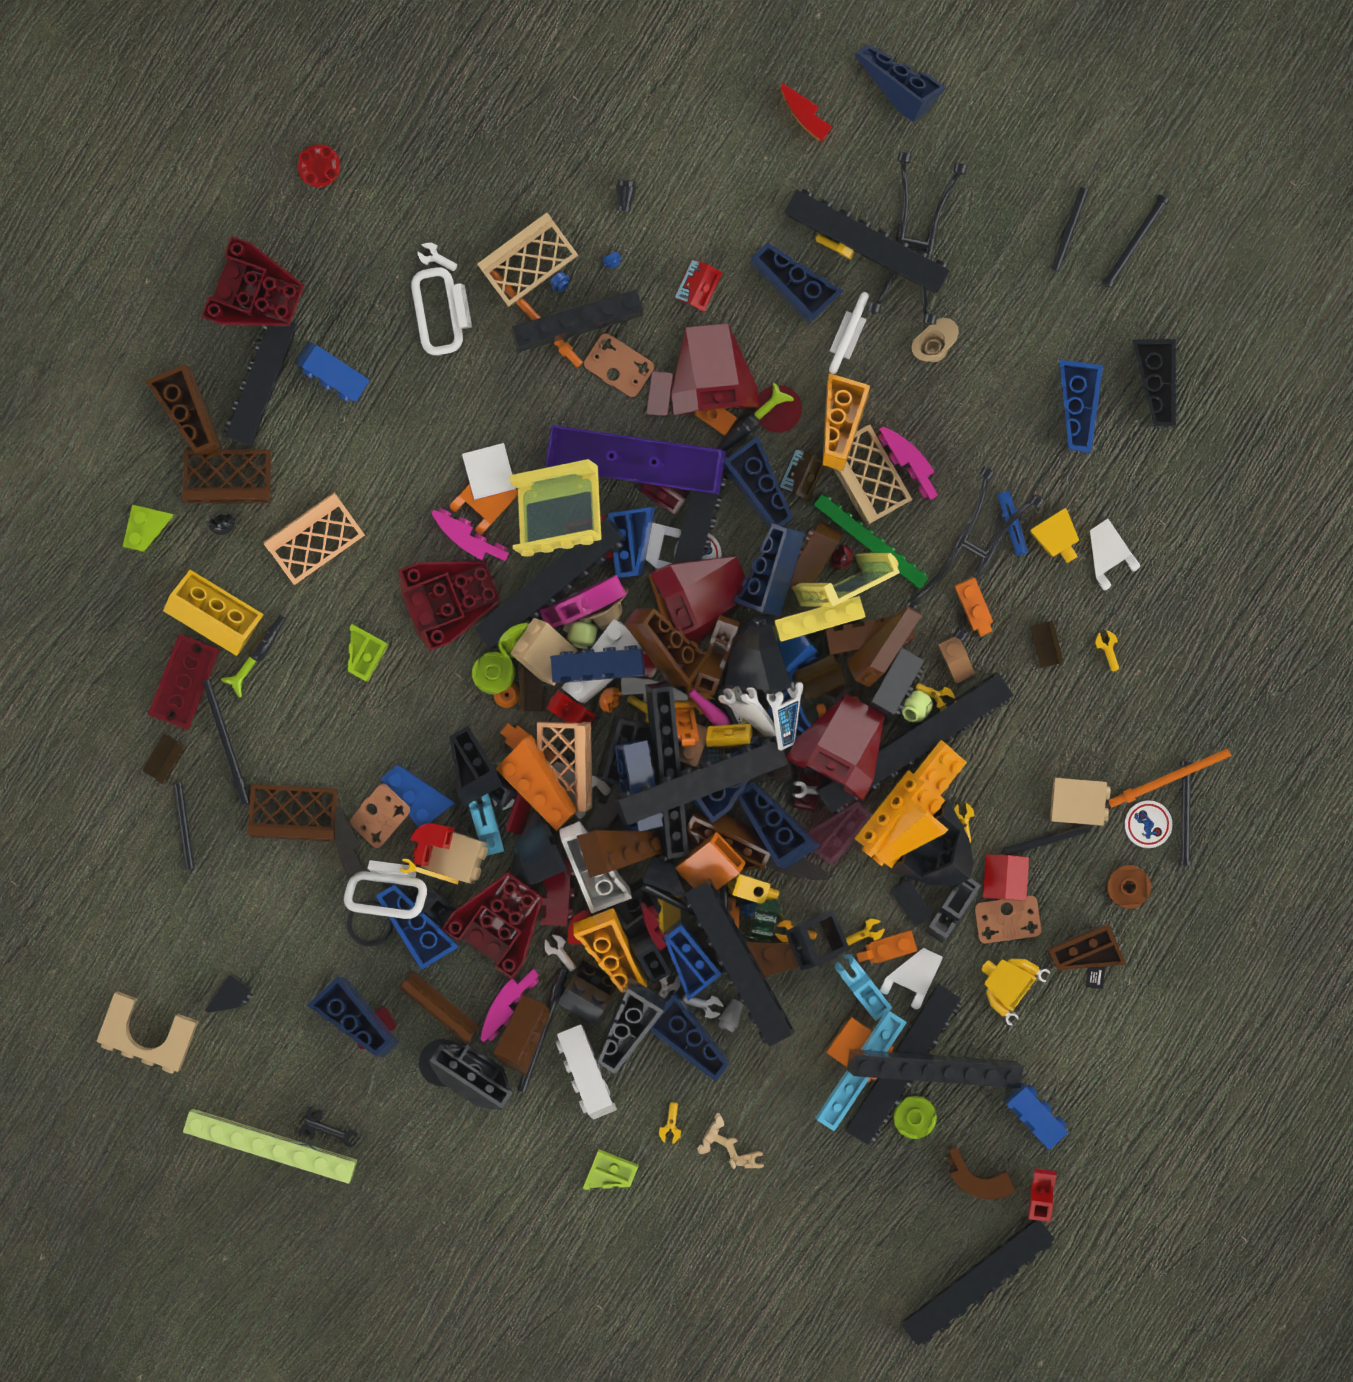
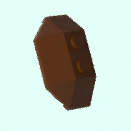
(737, 834)

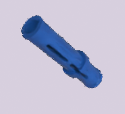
(1020, 548)

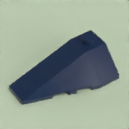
(906, 89)
(720, 802)

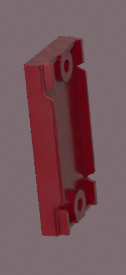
(182, 683)

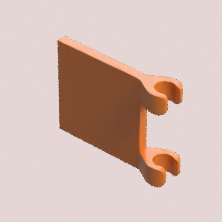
(488, 507)

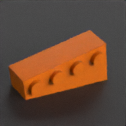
(537, 783)

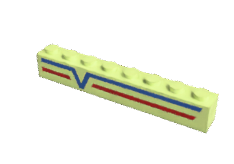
(270, 1146)

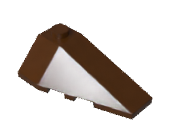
(882, 649)

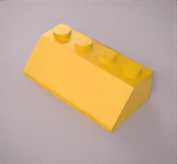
(213, 612)

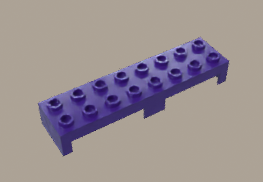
(639, 459)

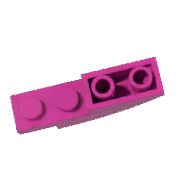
(903, 453)
(460, 533)
(583, 602)
(501, 1010)

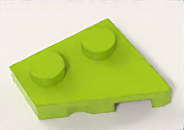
(144, 527)
(364, 653)
(610, 1172)

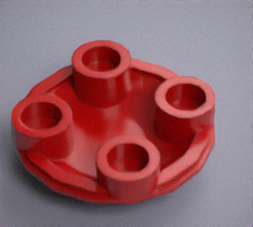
(318, 165)

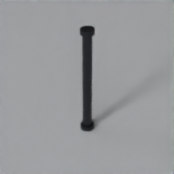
(1161, 202)
(1185, 818)

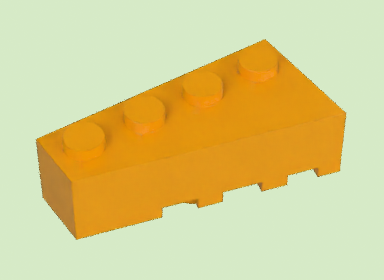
(842, 417)
(610, 947)

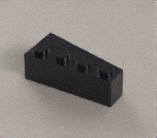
(1158, 373)
(631, 1021)

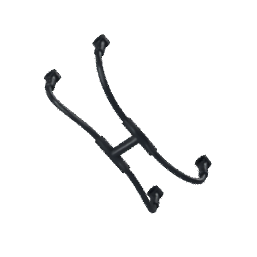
(928, 246)
(962, 542)

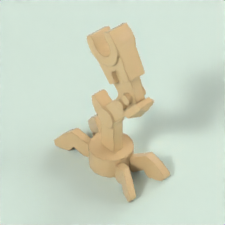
(711, 1135)

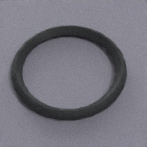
(365, 943)

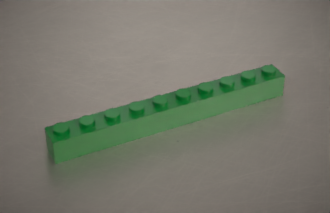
(866, 537)

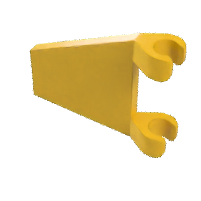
(412, 868)

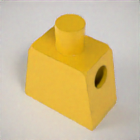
(1057, 535)
(744, 886)

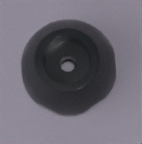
(222, 524)

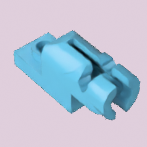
(486, 824)
(863, 988)

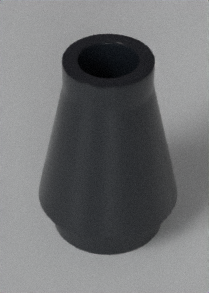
(625, 194)

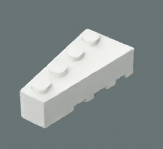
(614, 636)
(599, 890)
(585, 1071)

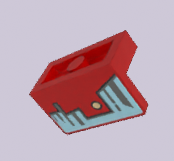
(698, 284)

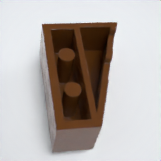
(815, 554)
(1087, 949)
(773, 956)
(522, 1035)

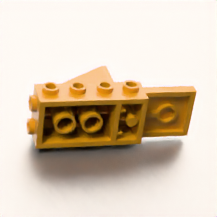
(912, 819)

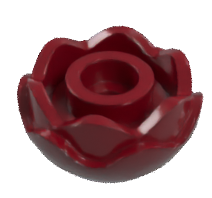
(841, 558)

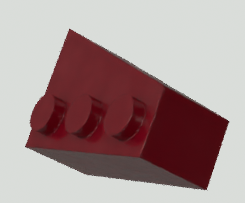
(557, 898)

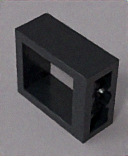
(799, 936)

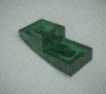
(763, 925)

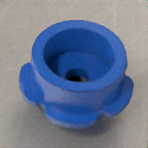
(612, 260)
(560, 282)
(748, 908)

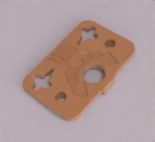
(622, 360)
(384, 818)
(1010, 924)

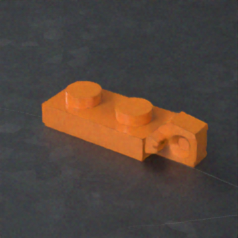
(888, 948)

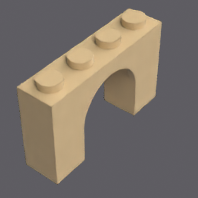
(116, 1035)

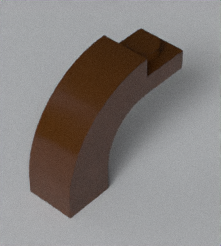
(718, 649)
(988, 1187)

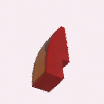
(805, 112)

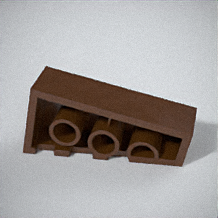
(185, 406)
(855, 636)
(666, 646)
(616, 849)

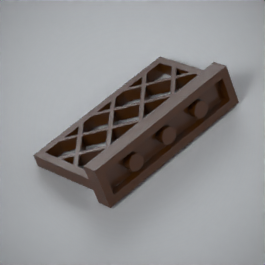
(227, 495)
(287, 831)
(439, 1007)

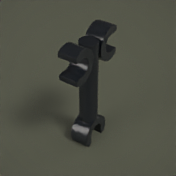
(312, 1124)

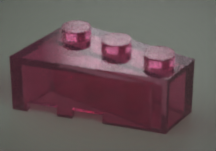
(838, 833)

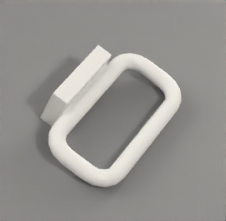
(458, 309)
(848, 334)
(386, 873)

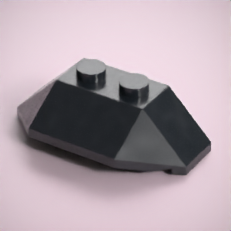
(472, 1075)

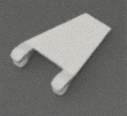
(655, 543)
(1109, 551)
(915, 975)

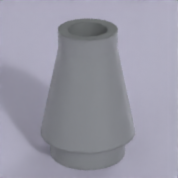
(730, 1017)

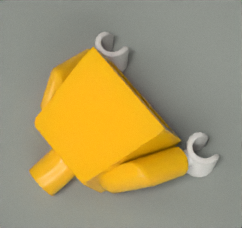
(1009, 983)

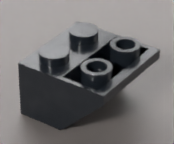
(588, 992)

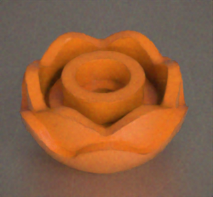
(609, 699)
(511, 700)

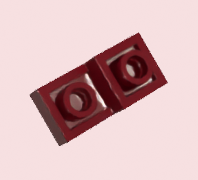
(809, 801)
(651, 922)

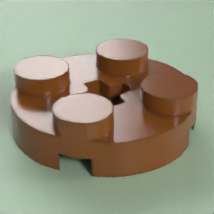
(1135, 876)

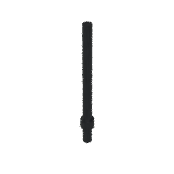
(239, 782)
(557, 989)

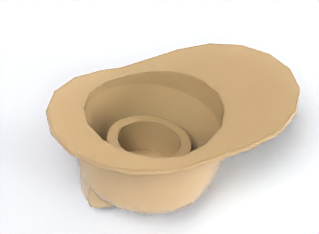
(935, 340)
(606, 614)

